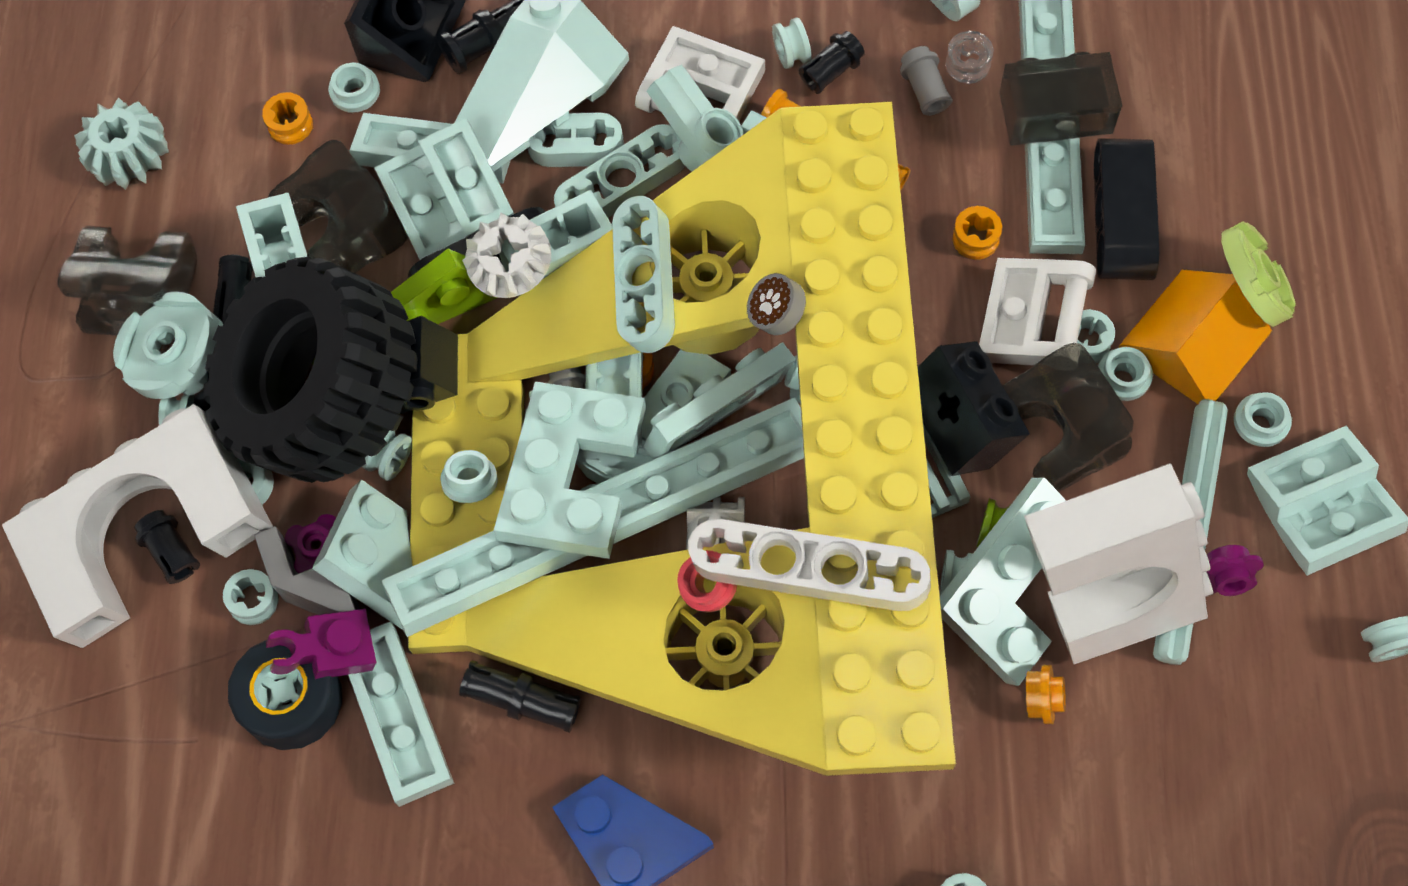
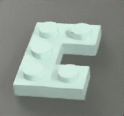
(537, 497)
(984, 592)

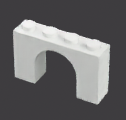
(64, 533)
(1124, 562)

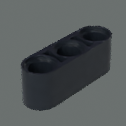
(1126, 209)

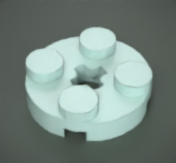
(183, 365)

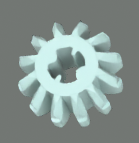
(121, 143)

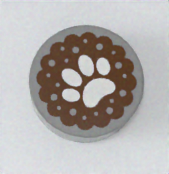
(776, 304)

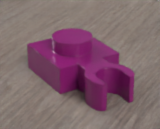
(333, 644)

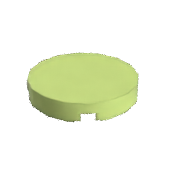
(1258, 278)

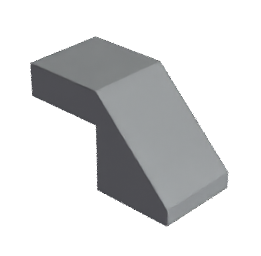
(305, 590)

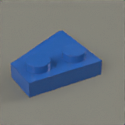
(627, 836)

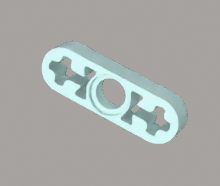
(626, 156)
(655, 293)

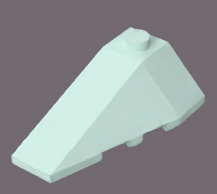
(539, 71)

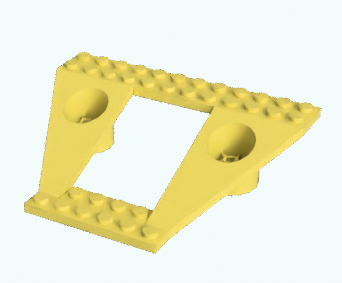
(848, 681)

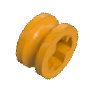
(286, 104)
(971, 245)

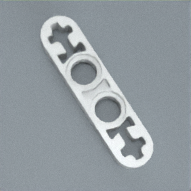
(806, 574)

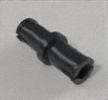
(520, 696)

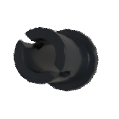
(832, 61)
(159, 535)

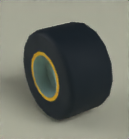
(258, 697)

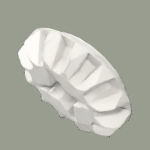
(526, 266)

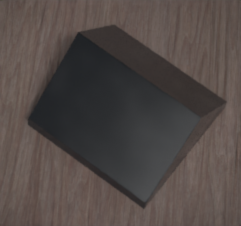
(401, 34)

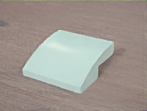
(443, 188)
(1326, 500)

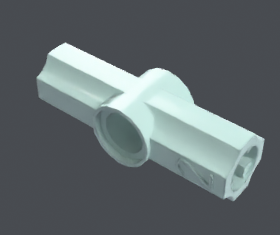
(699, 126)

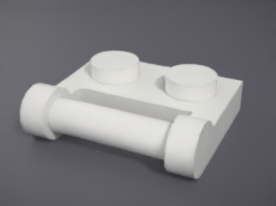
(715, 67)
(1020, 304)

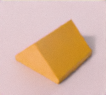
(1199, 334)

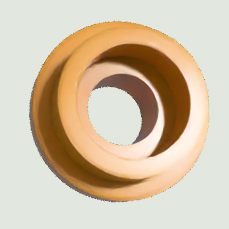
(1045, 694)

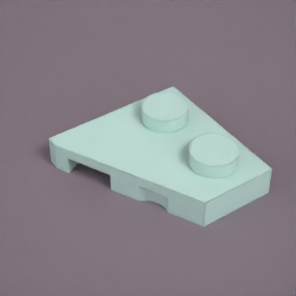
(366, 547)

